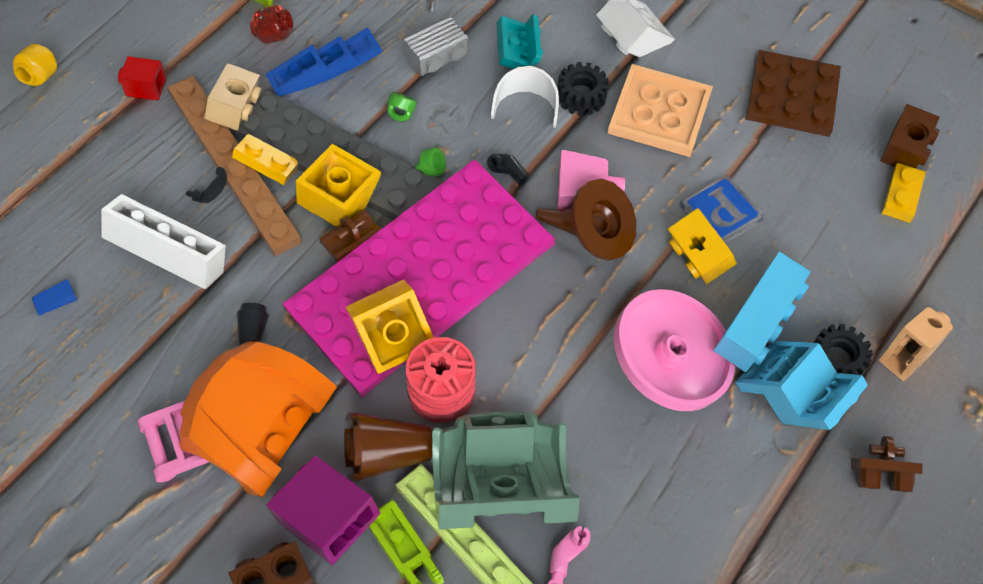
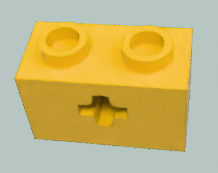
(696, 231)

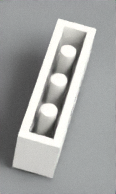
(163, 241)

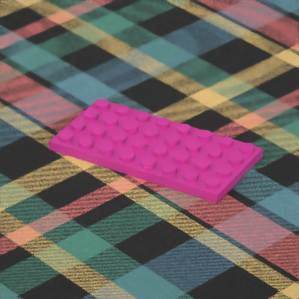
(447, 247)

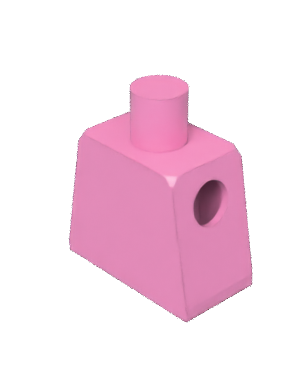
(576, 170)

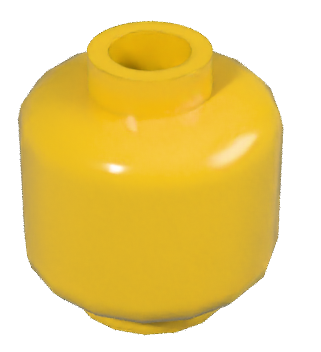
(34, 65)

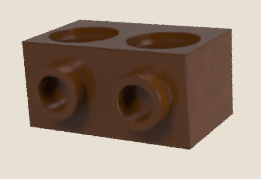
(269, 565)

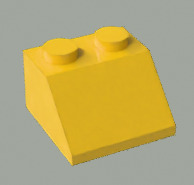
(336, 185)
(389, 324)

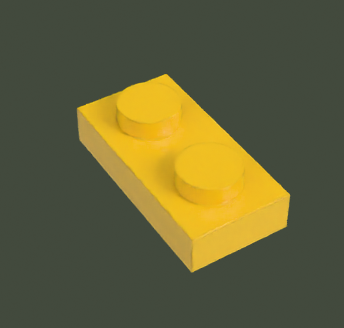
(265, 159)
(903, 192)

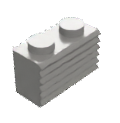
(435, 46)

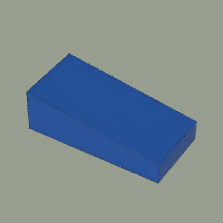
(54, 297)

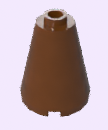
(383, 445)

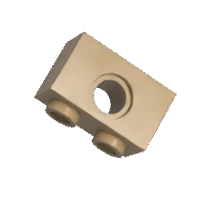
(232, 97)

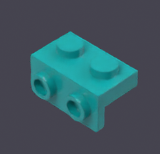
(518, 42)

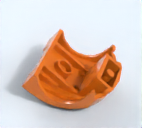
(251, 411)

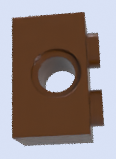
(911, 137)

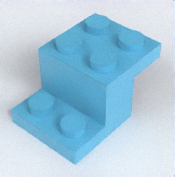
(802, 385)

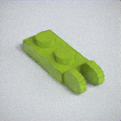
(403, 544)

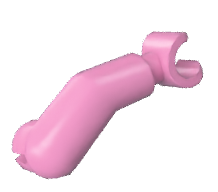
(566, 551)

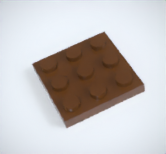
(794, 93)

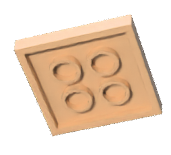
(660, 110)

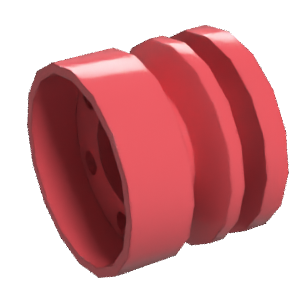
(445, 395)

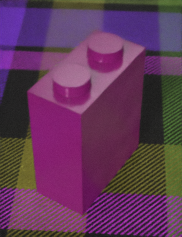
(323, 509)

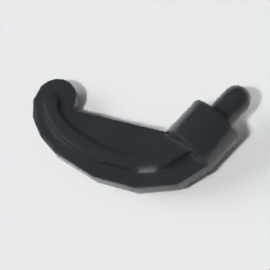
(213, 189)

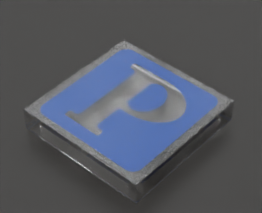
(724, 207)

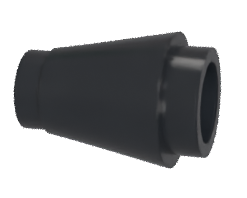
(251, 322)

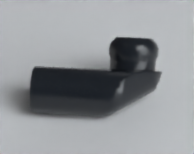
(507, 165)

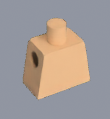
(927, 331)

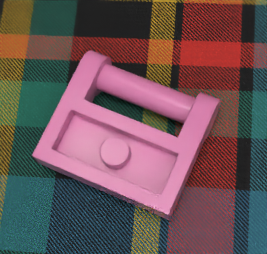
(149, 426)

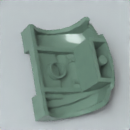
(501, 467)

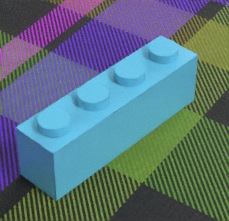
(762, 313)

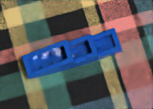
(320, 65)

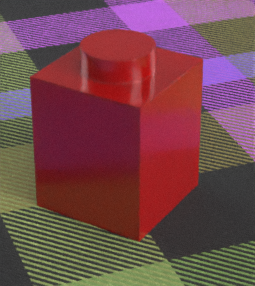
(142, 78)

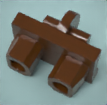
(349, 234)
(870, 469)

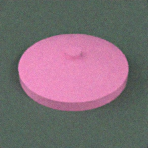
(668, 348)

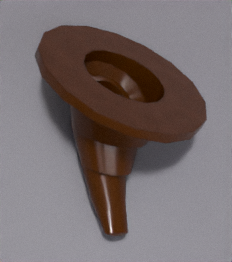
(599, 218)

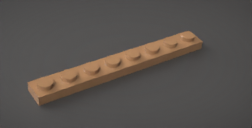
(242, 179)

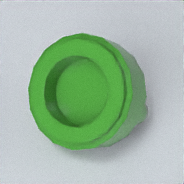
(402, 102)
(431, 162)

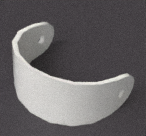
(527, 80)

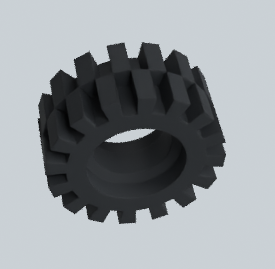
(582, 76)
(849, 342)

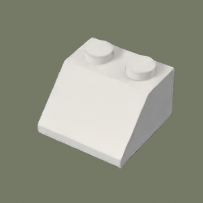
(633, 27)

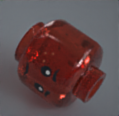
(271, 24)

